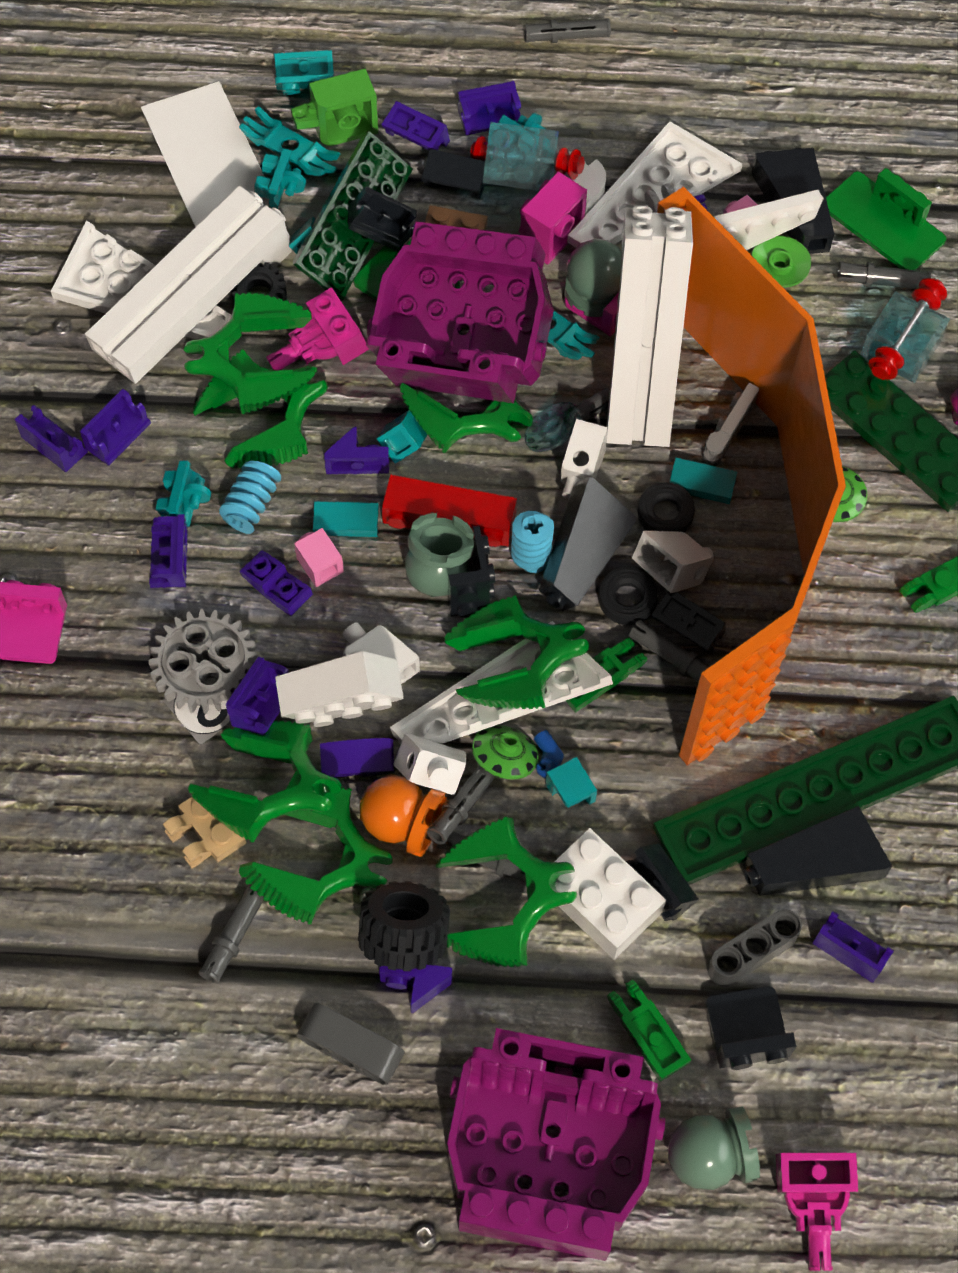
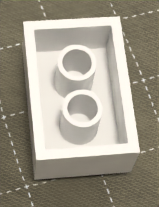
(339, 688)
(611, 896)

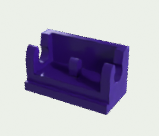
(487, 104)
(416, 127)
(115, 427)
(50, 439)
(169, 552)
(256, 700)
(852, 948)

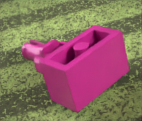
(324, 337)
(817, 1188)

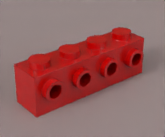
(411, 498)

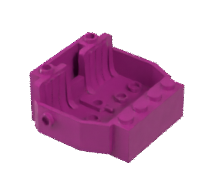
(423, 313)
(600, 1155)

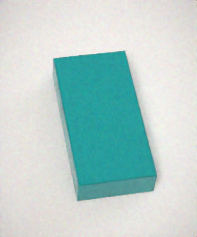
(704, 480)
(346, 518)

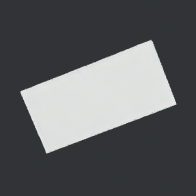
(203, 147)

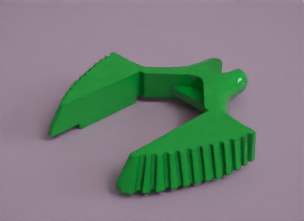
(251, 314)
(447, 428)
(281, 441)
(522, 686)
(247, 814)
(303, 896)
(507, 943)

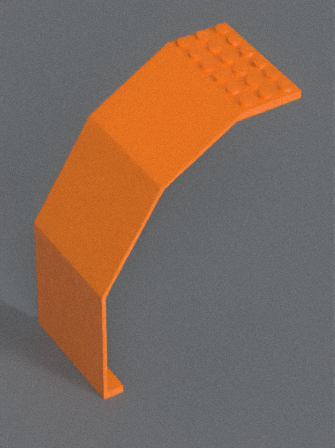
(772, 343)

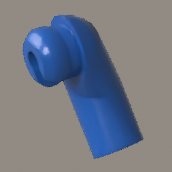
(552, 754)

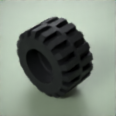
(403, 926)

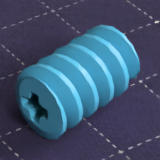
(248, 495)
(532, 541)

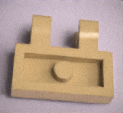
(214, 836)

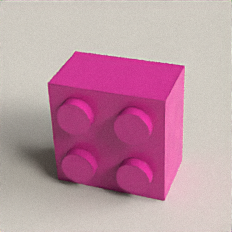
(553, 213)

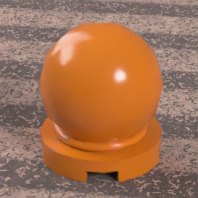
(400, 812)

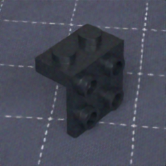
(473, 589)
(748, 1028)

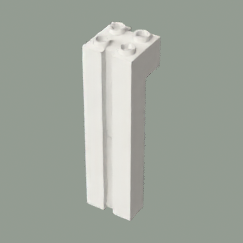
(190, 283)
(649, 325)

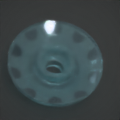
(552, 427)

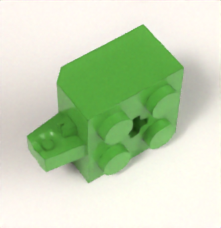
(339, 108)

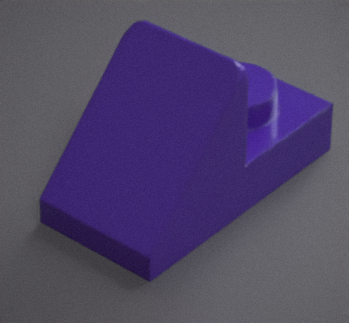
(348, 458)
(425, 982)

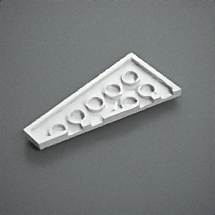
(670, 158)
(765, 221)
(104, 272)
(453, 716)

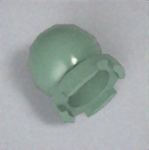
(593, 276)
(437, 550)
(711, 1151)

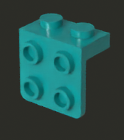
(299, 69)

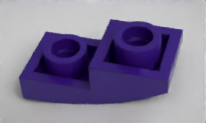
(275, 583)
(357, 757)

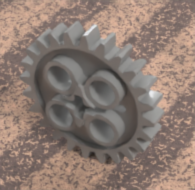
(188, 684)

